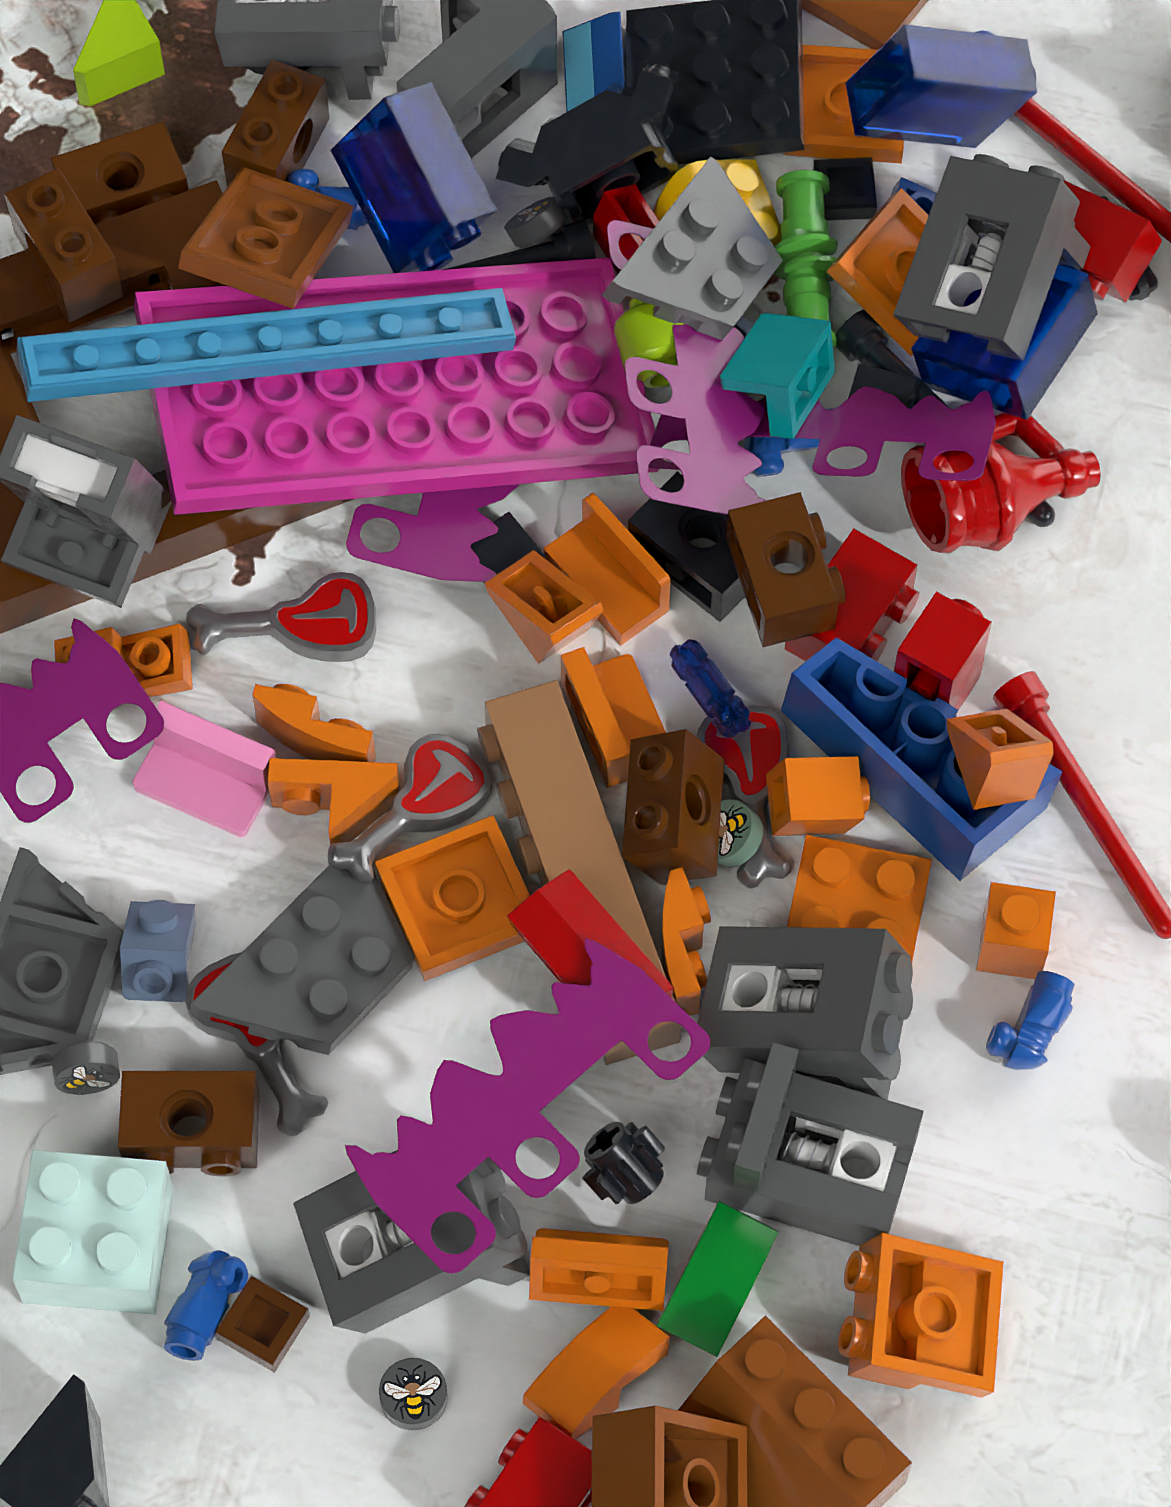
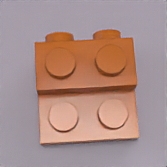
(922, 1316)

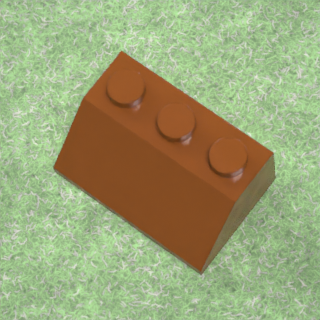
(802, 1431)
(667, 1460)

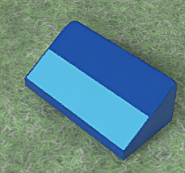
(592, 58)

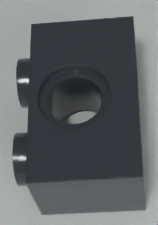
(698, 572)

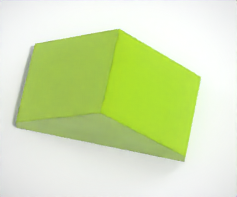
(117, 53)

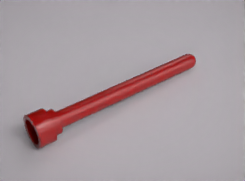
(1096, 166)
(1027, 699)

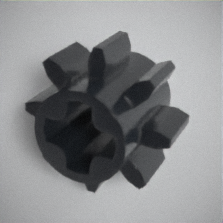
(623, 1163)

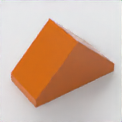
(543, 604)
(999, 757)

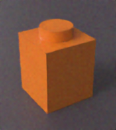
(816, 796)
(1015, 930)

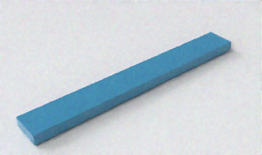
(264, 344)

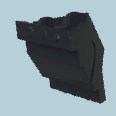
(599, 146)

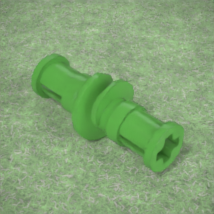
(805, 245)

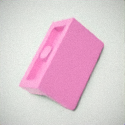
(206, 771)

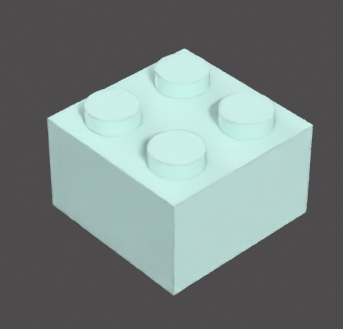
(93, 1232)

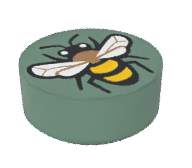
(738, 833)

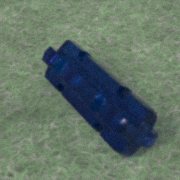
(710, 688)

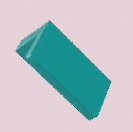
(787, 362)

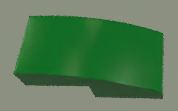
(717, 1278)

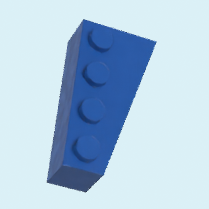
(905, 753)

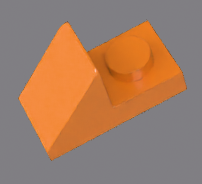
(351, 790)

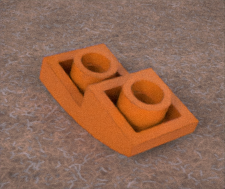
(155, 657)
(295, 721)
(682, 934)
(594, 1369)

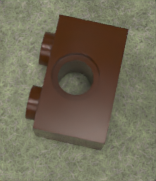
(278, 123)
(136, 160)
(64, 244)
(780, 602)
(673, 806)
(158, 1099)

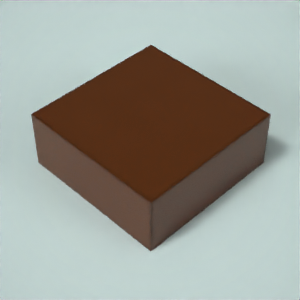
(262, 1324)

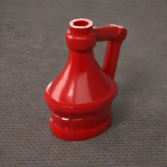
(996, 504)

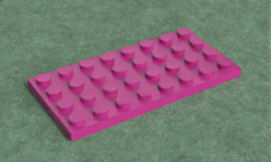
(415, 426)

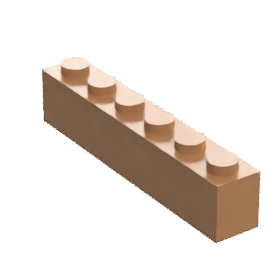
(563, 815)

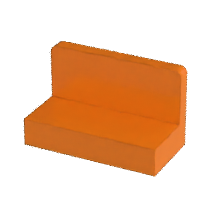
(613, 569)
(610, 709)
(598, 1269)

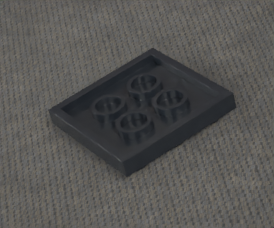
(735, 76)

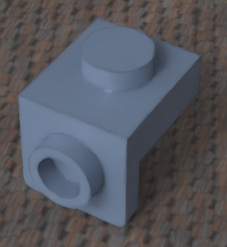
(157, 950)

